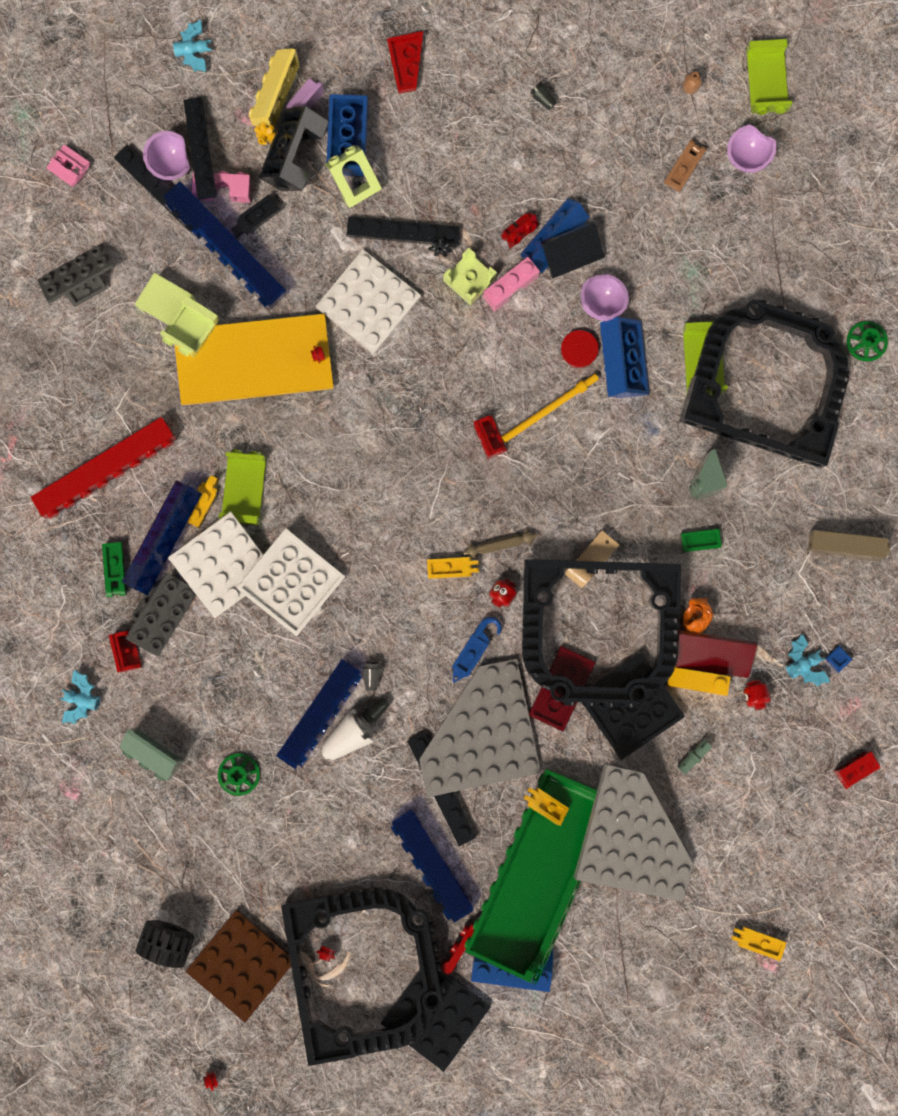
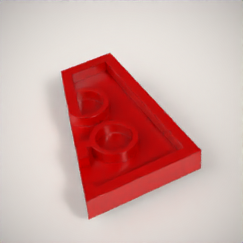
(405, 59)

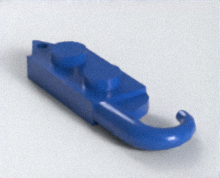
(474, 649)

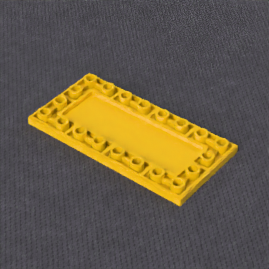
(256, 361)

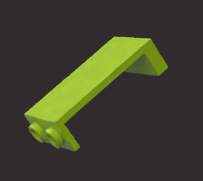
(767, 76)
(693, 339)
(244, 486)

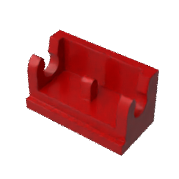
(489, 437)
(124, 652)
(857, 769)

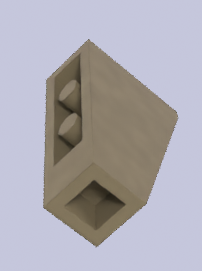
(848, 545)

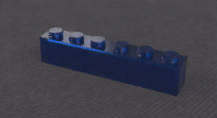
(161, 537)
(319, 713)
(432, 865)

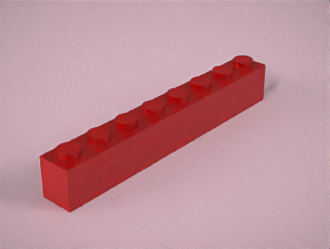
(103, 468)

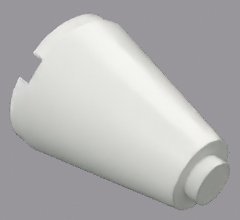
(348, 736)

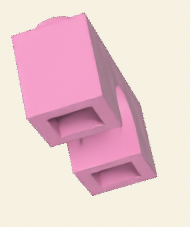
(239, 185)
(506, 286)

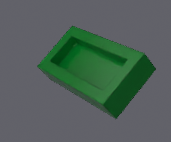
(700, 540)

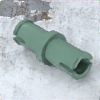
(694, 756)

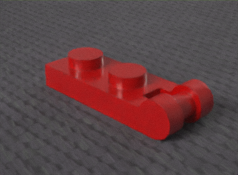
(457, 949)

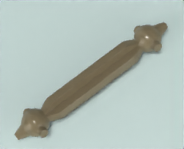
(500, 544)

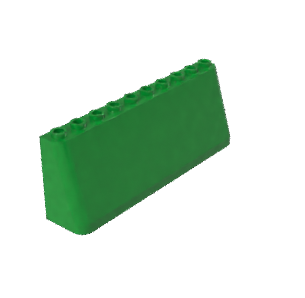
(534, 884)

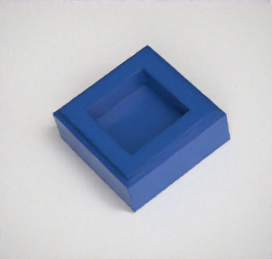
(838, 659)

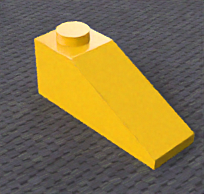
(700, 681)

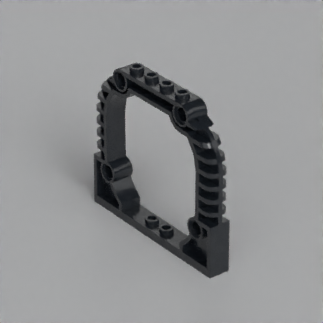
(704, 412)
(660, 579)
(322, 1041)

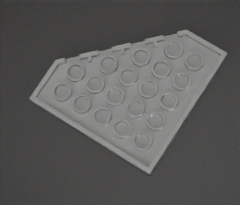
(483, 735)
(632, 839)

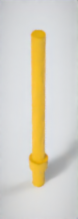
(580, 387)

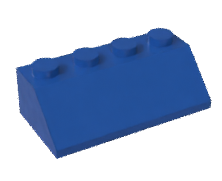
(347, 128)
(624, 358)
(489, 974)

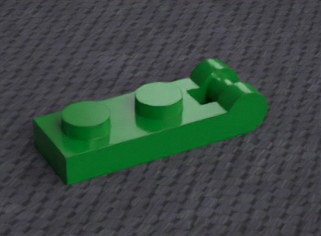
(114, 568)

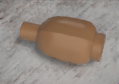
(692, 83)

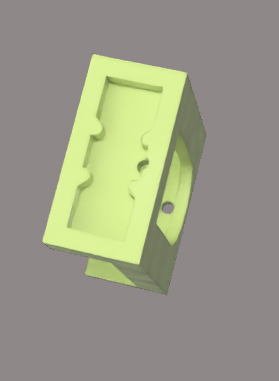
(335, 166)

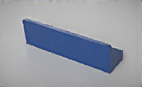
(566, 218)

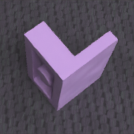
(307, 95)

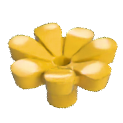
(264, 134)

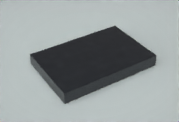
(572, 249)

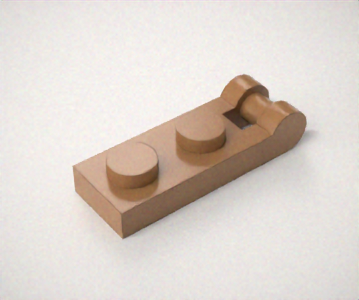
(684, 166)

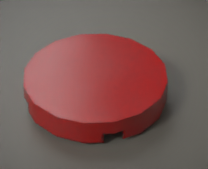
(579, 349)

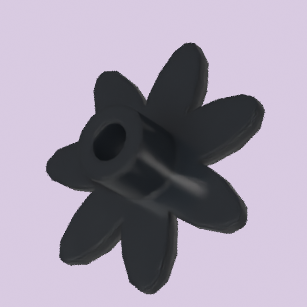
(440, 247)

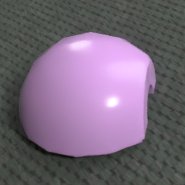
(750, 149)
(166, 155)
(604, 297)

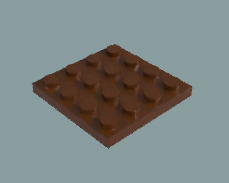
(240, 966)

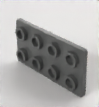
(79, 277)
(160, 614)

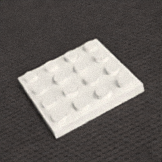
(368, 301)
(217, 563)
(290, 582)

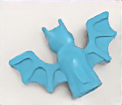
(188, 47)
(802, 665)
(83, 700)

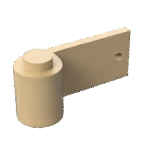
(599, 550)

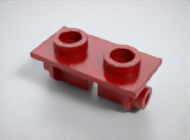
(526, 225)

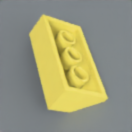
(275, 88)

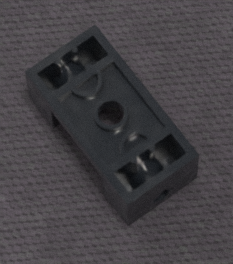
(294, 126)

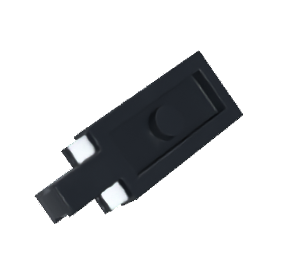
(255, 216)

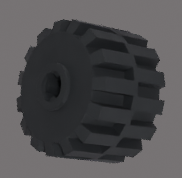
(164, 944)

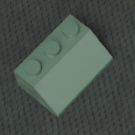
(708, 477)
(150, 754)

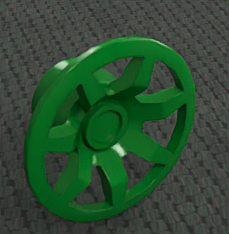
(867, 340)
(238, 774)

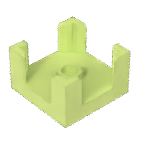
(469, 277)

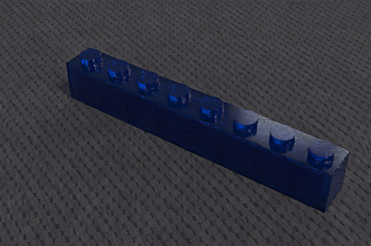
(225, 245)

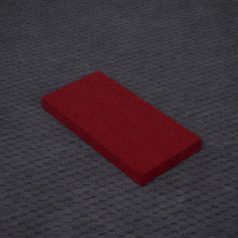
(715, 654)
(575, 668)

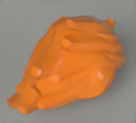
(697, 615)

